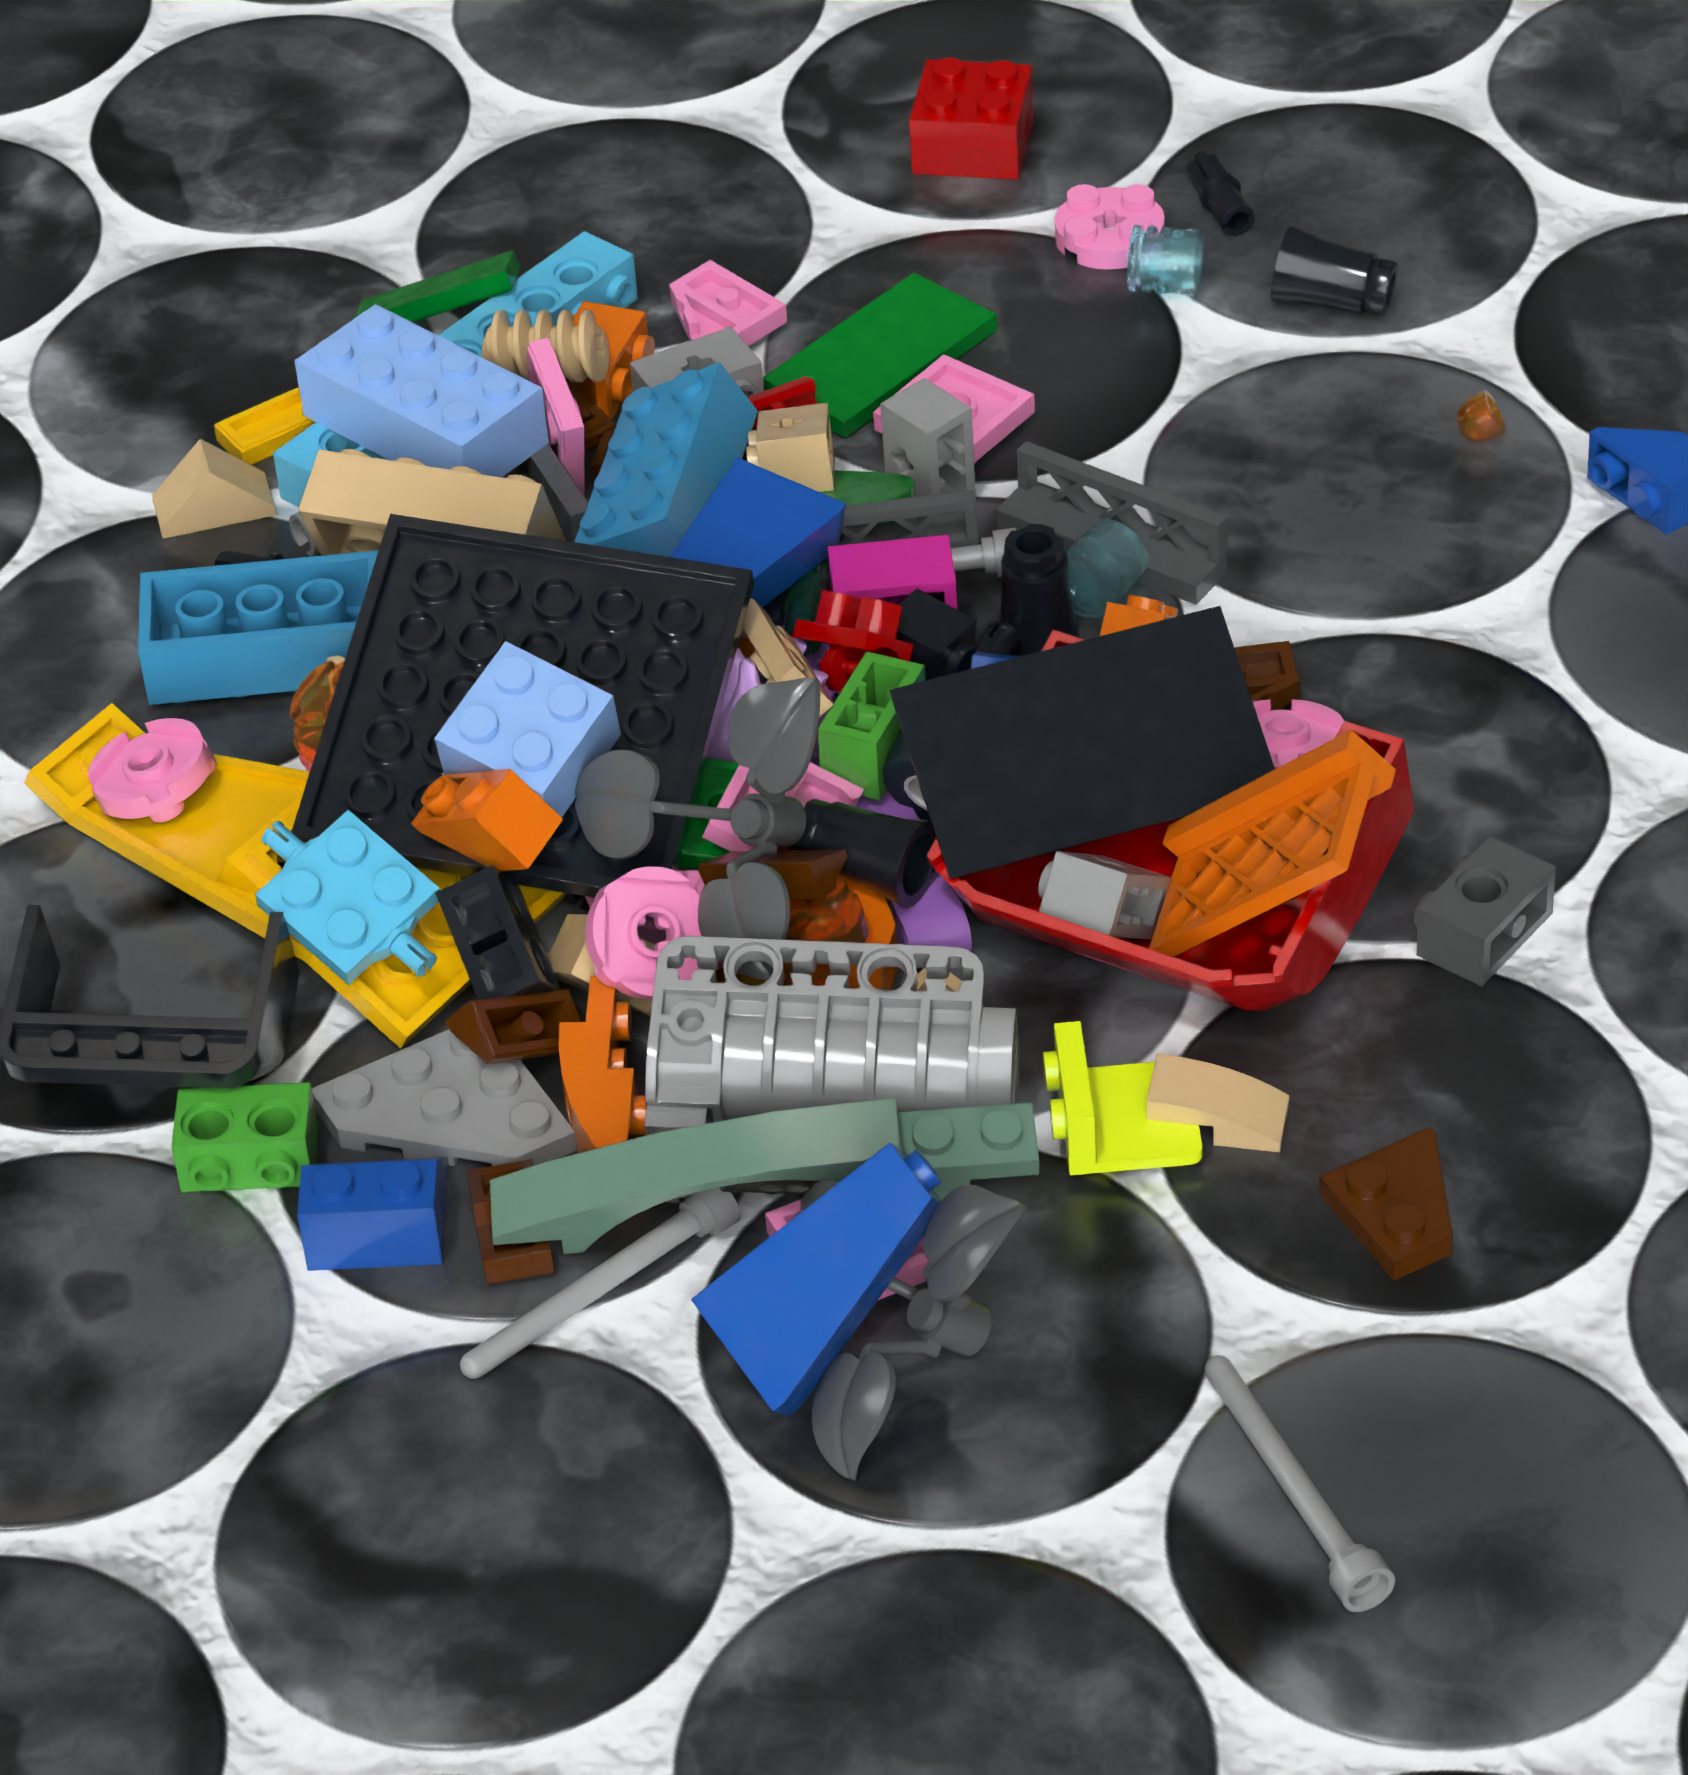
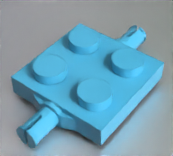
(349, 897)

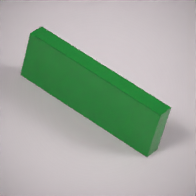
(449, 289)

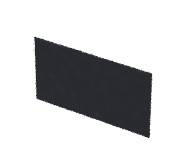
(1081, 740)

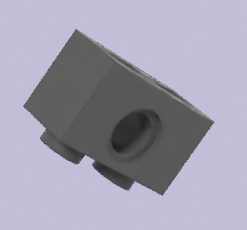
(1484, 910)

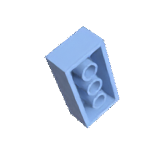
(420, 397)

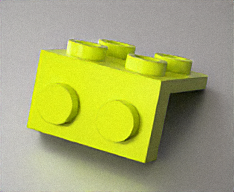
(1105, 1113)

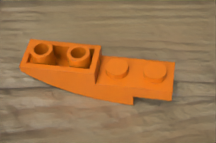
(596, 1074)

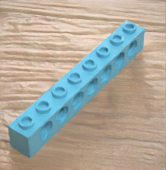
(575, 273)

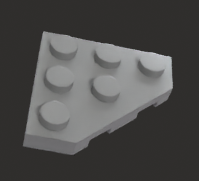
(445, 1104)

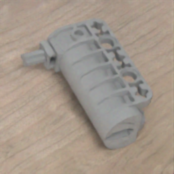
(777, 1047)

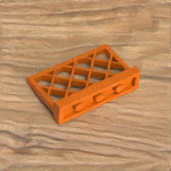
(1267, 841)

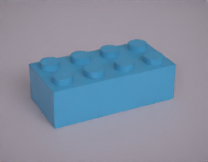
(666, 460)
(246, 624)

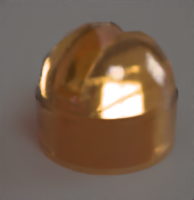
(1480, 418)

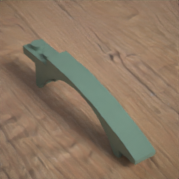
(599, 1188)

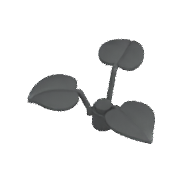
(774, 737)
(860, 1390)

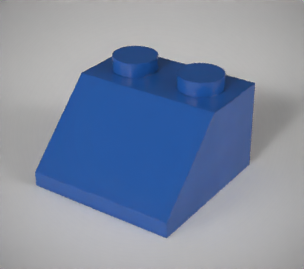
(373, 1213)

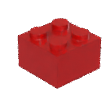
(971, 119)

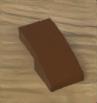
(504, 1261)

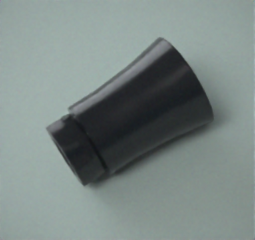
(1331, 275)
(1036, 587)
(881, 849)

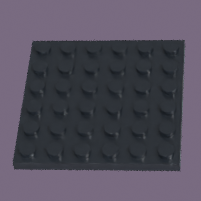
(437, 614)

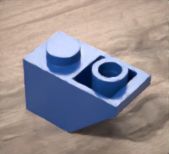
(1643, 472)

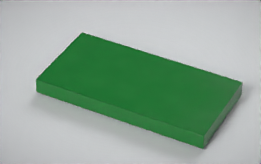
(885, 348)

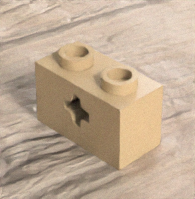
(795, 445)

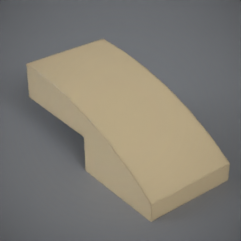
(1237, 1106)

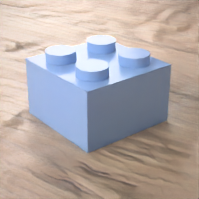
(530, 721)

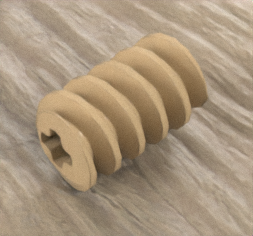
(579, 349)

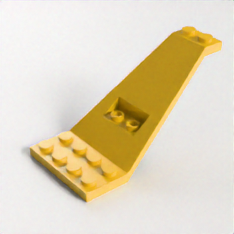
(220, 860)

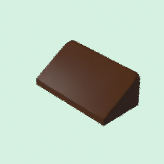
(805, 872)
(514, 1025)

